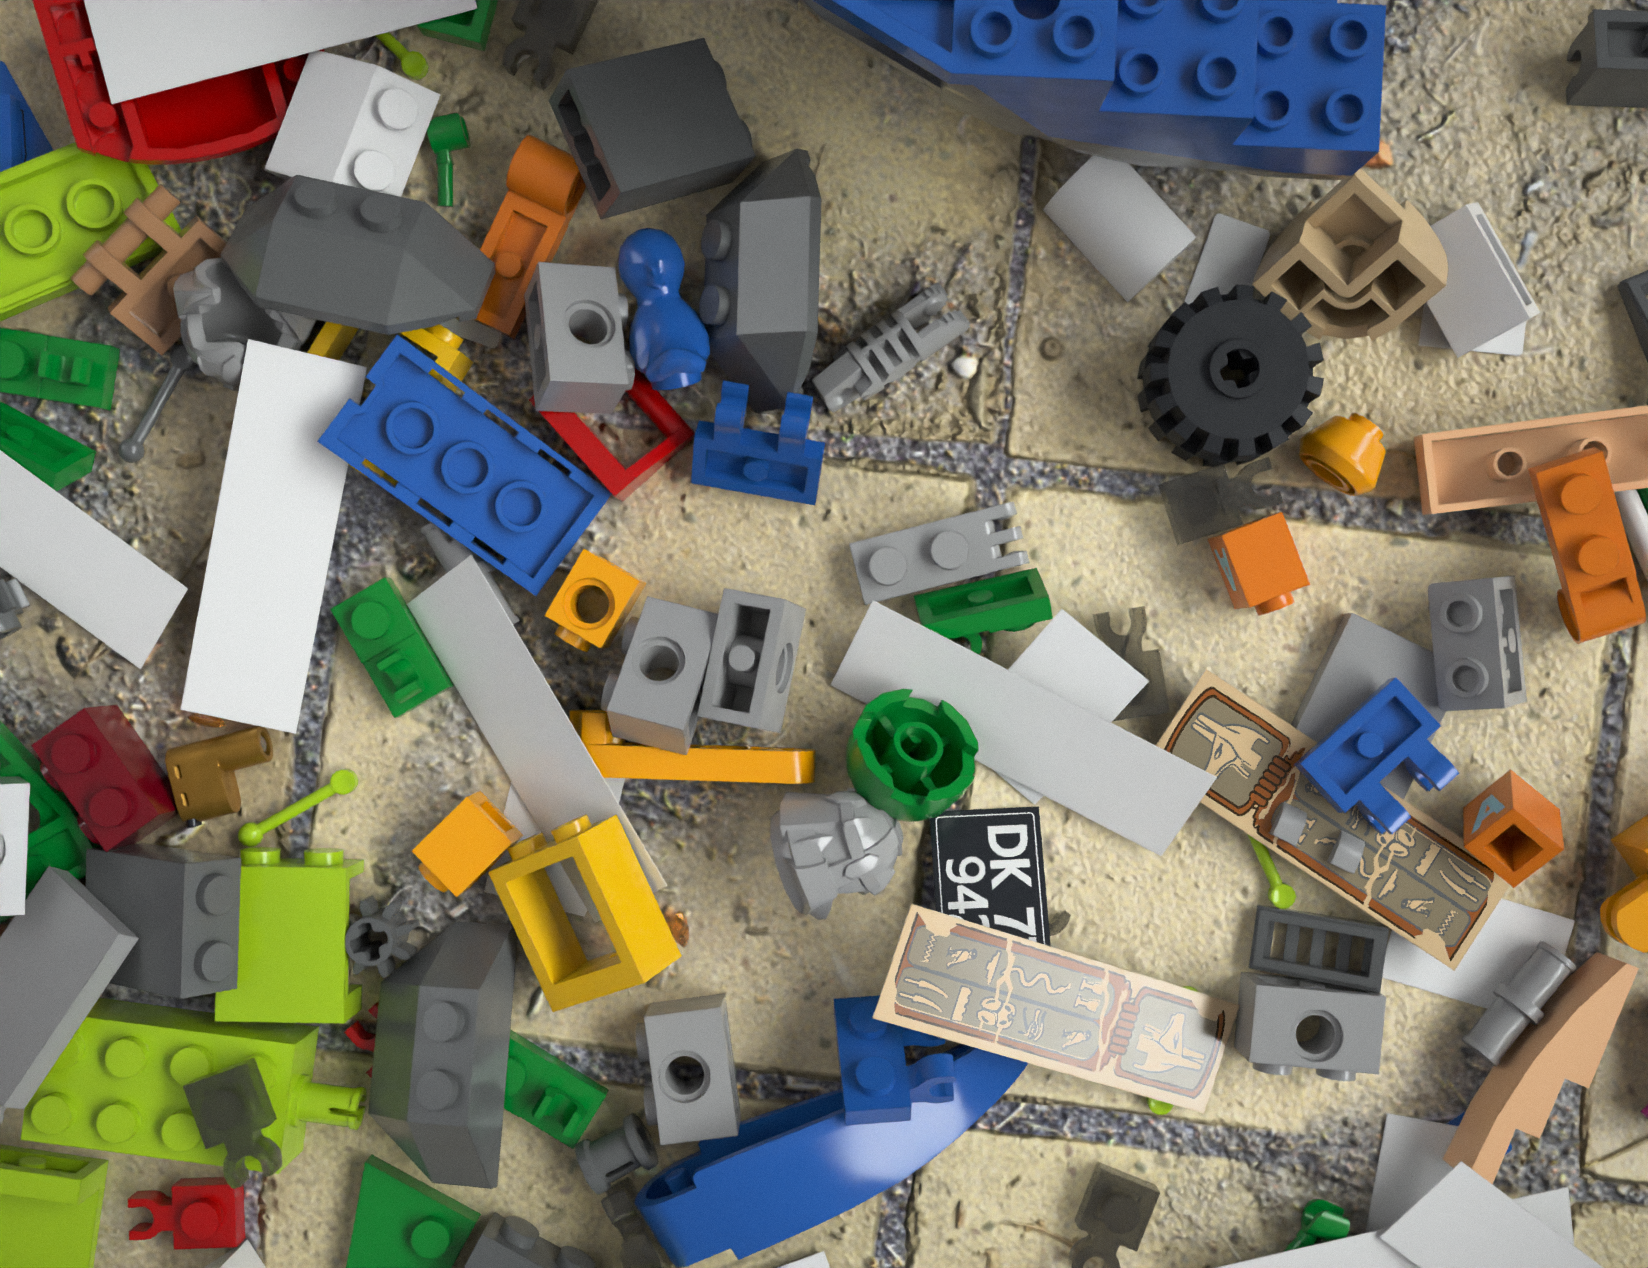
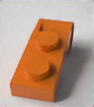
(528, 228)
(1588, 546)

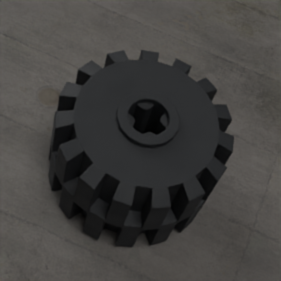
(1217, 416)

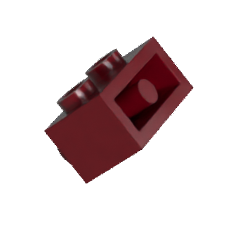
(107, 776)

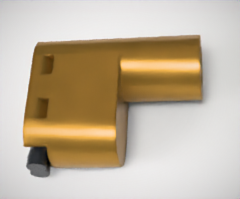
(205, 775)

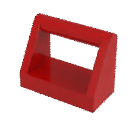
(599, 458)

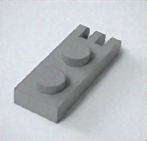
(935, 554)

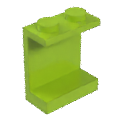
(293, 939)
(49, 1208)

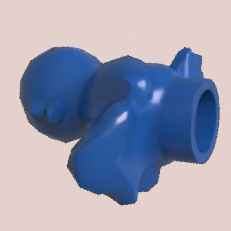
(665, 332)

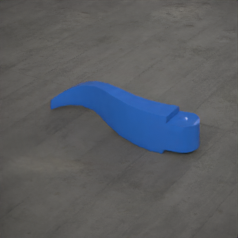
(806, 1165)

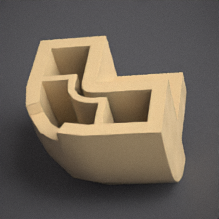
(1354, 262)

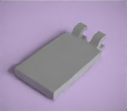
(1352, 669)
(51, 977)

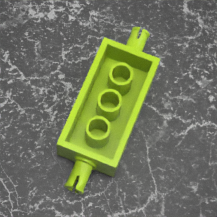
(127, 1072)

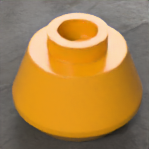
(1345, 453)

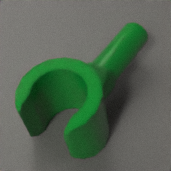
(446, 135)
(1321, 1221)

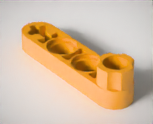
(702, 763)

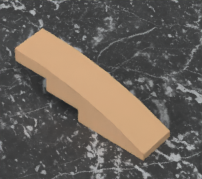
(1532, 1071)

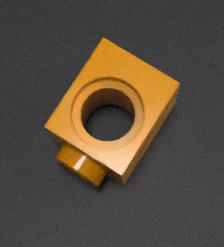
(620, 589)
(465, 845)

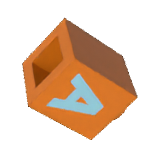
(1259, 564)
(1512, 828)

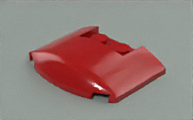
(168, 126)

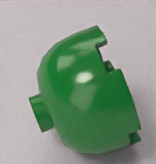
(910, 756)

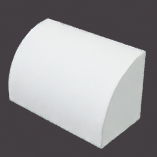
(1118, 224)
(1482, 286)

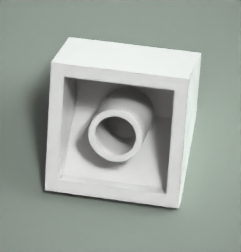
(352, 125)

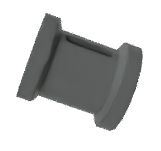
(616, 1154)

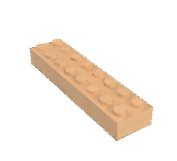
(1492, 462)

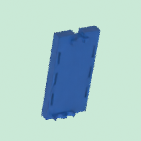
(465, 466)

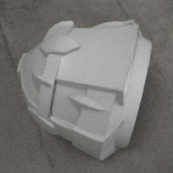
(222, 317)
(832, 848)

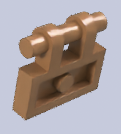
(148, 298)

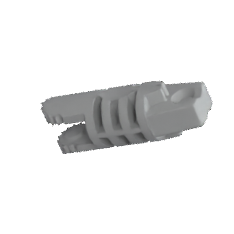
(889, 349)

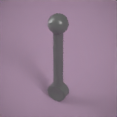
(132, 449)

